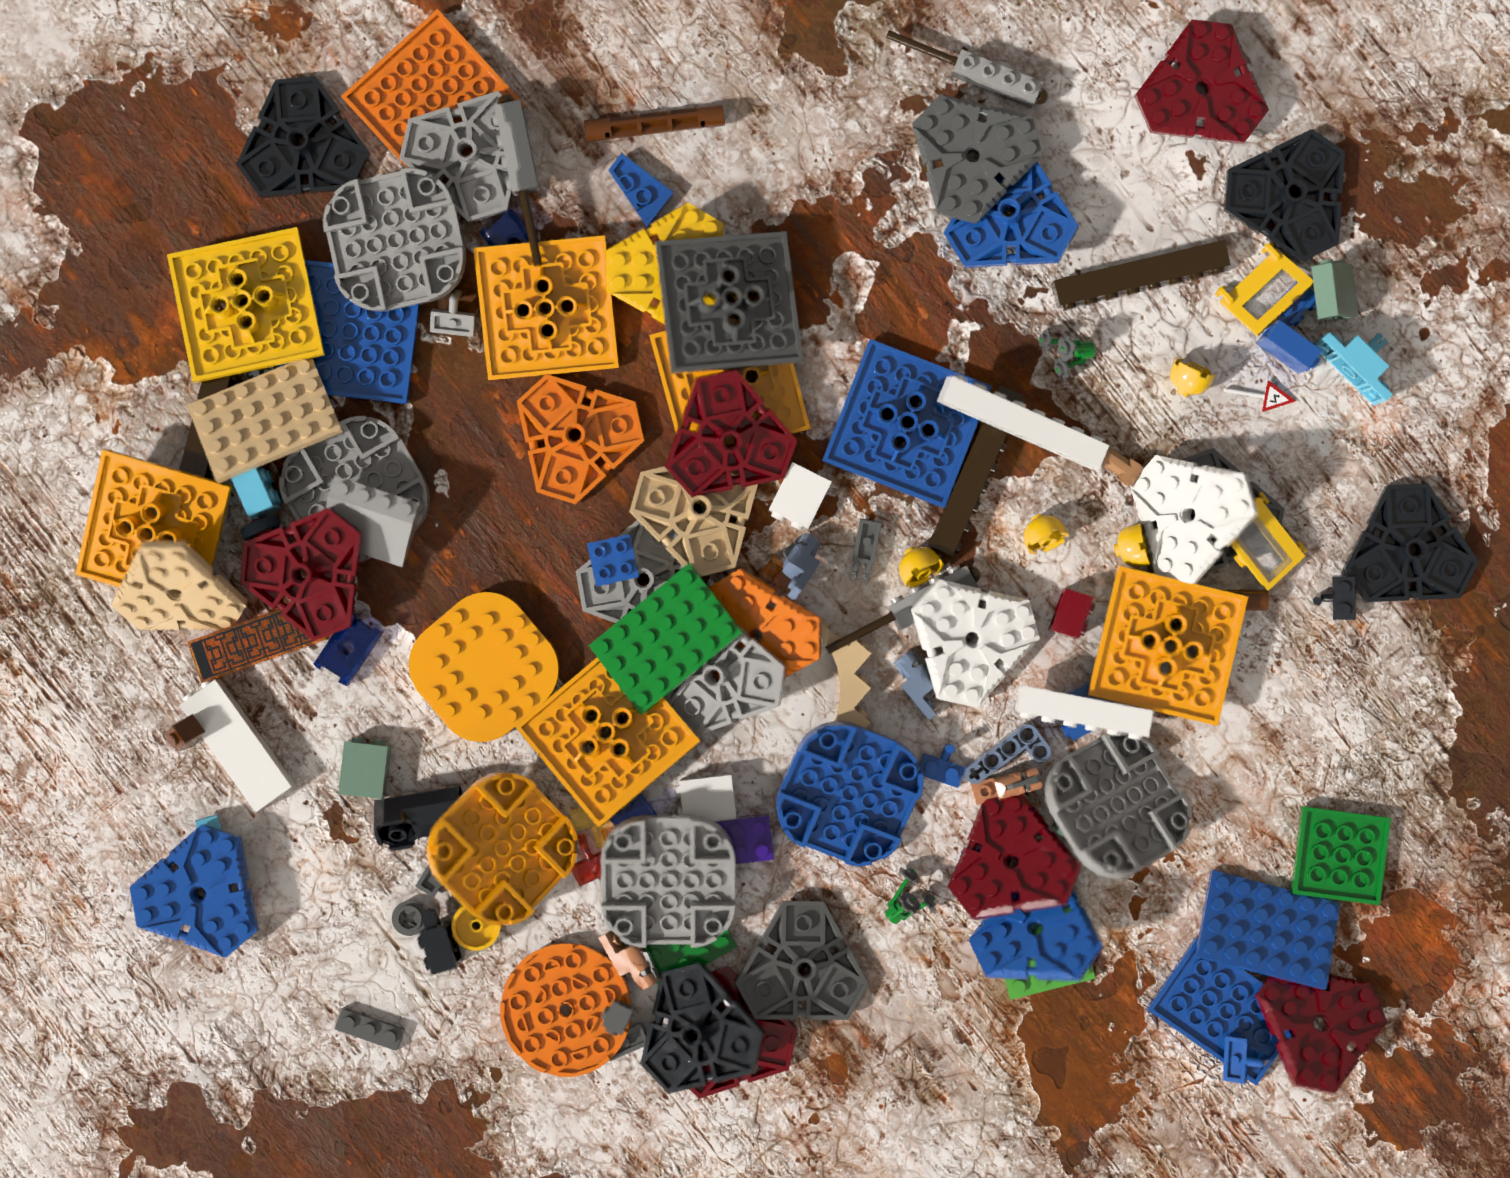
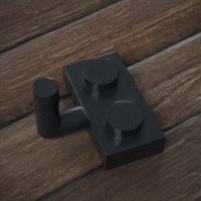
(1342, 597)

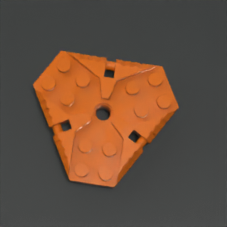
(607, 428)
(786, 631)

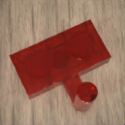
(588, 868)

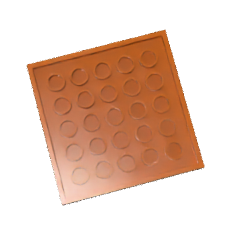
(421, 75)

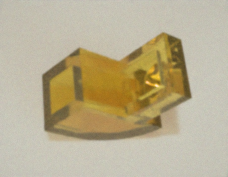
(582, 821)

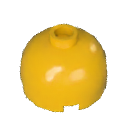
(1190, 377)
(1044, 532)
(1133, 546)
(918, 565)

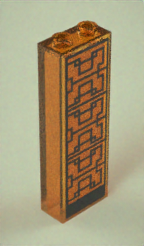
(247, 645)

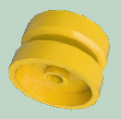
(469, 937)

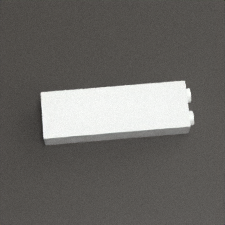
(238, 745)

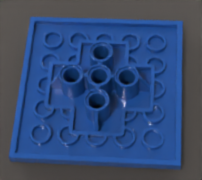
(865, 440)

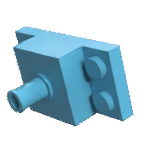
(1358, 363)

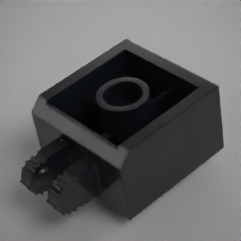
(438, 943)

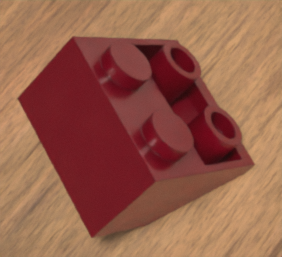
(1071, 614)

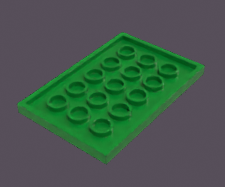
(666, 639)

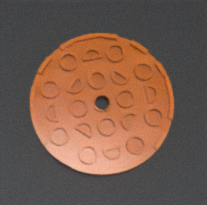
(533, 1014)

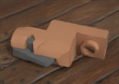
(1006, 785)
(631, 960)

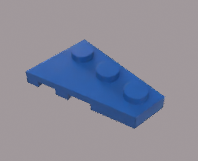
(641, 189)

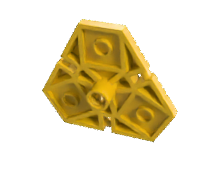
(633, 261)

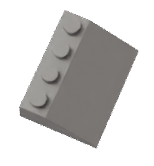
(383, 518)

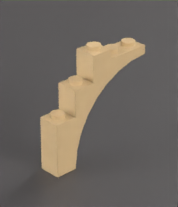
(852, 687)

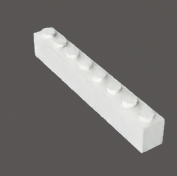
(1023, 423)

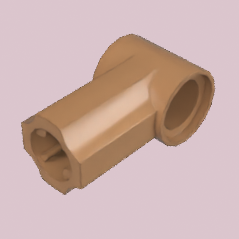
(1126, 469)

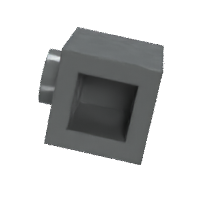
(617, 1017)

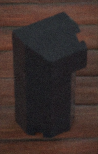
(411, 816)

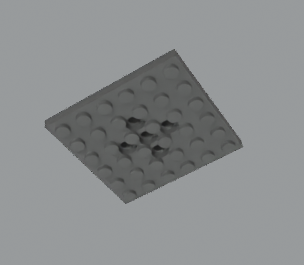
(700, 333)

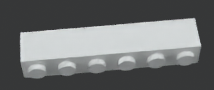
(1084, 711)

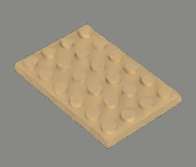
(264, 419)

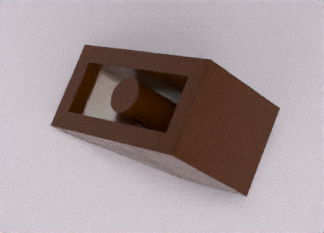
(184, 733)

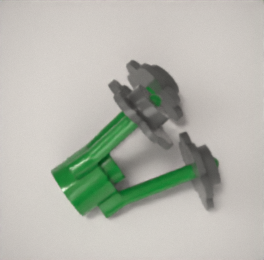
(1068, 350)
(907, 902)

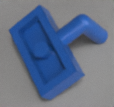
(941, 769)
(1237, 1060)

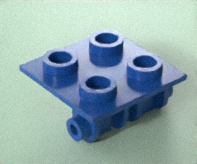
(613, 560)

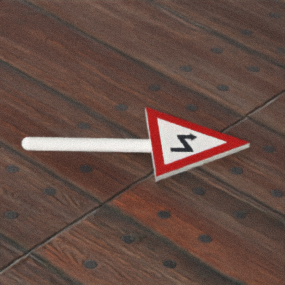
(1272, 398)

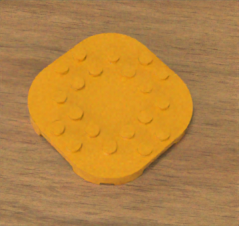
(484, 666)
(501, 848)

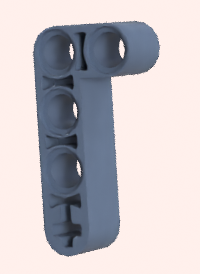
(1003, 757)

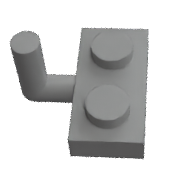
(451, 320)

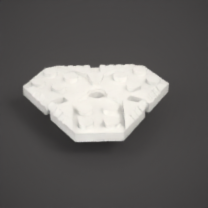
(1167, 496)
(1000, 629)

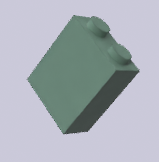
(1334, 290)
(365, 768)

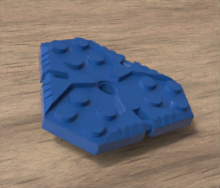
(1036, 231)
(170, 899)
(1061, 950)

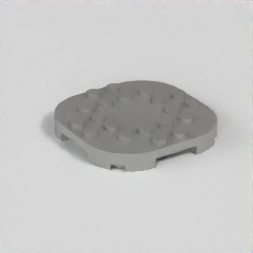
(395, 240)
(363, 453)
(1117, 805)
(668, 880)

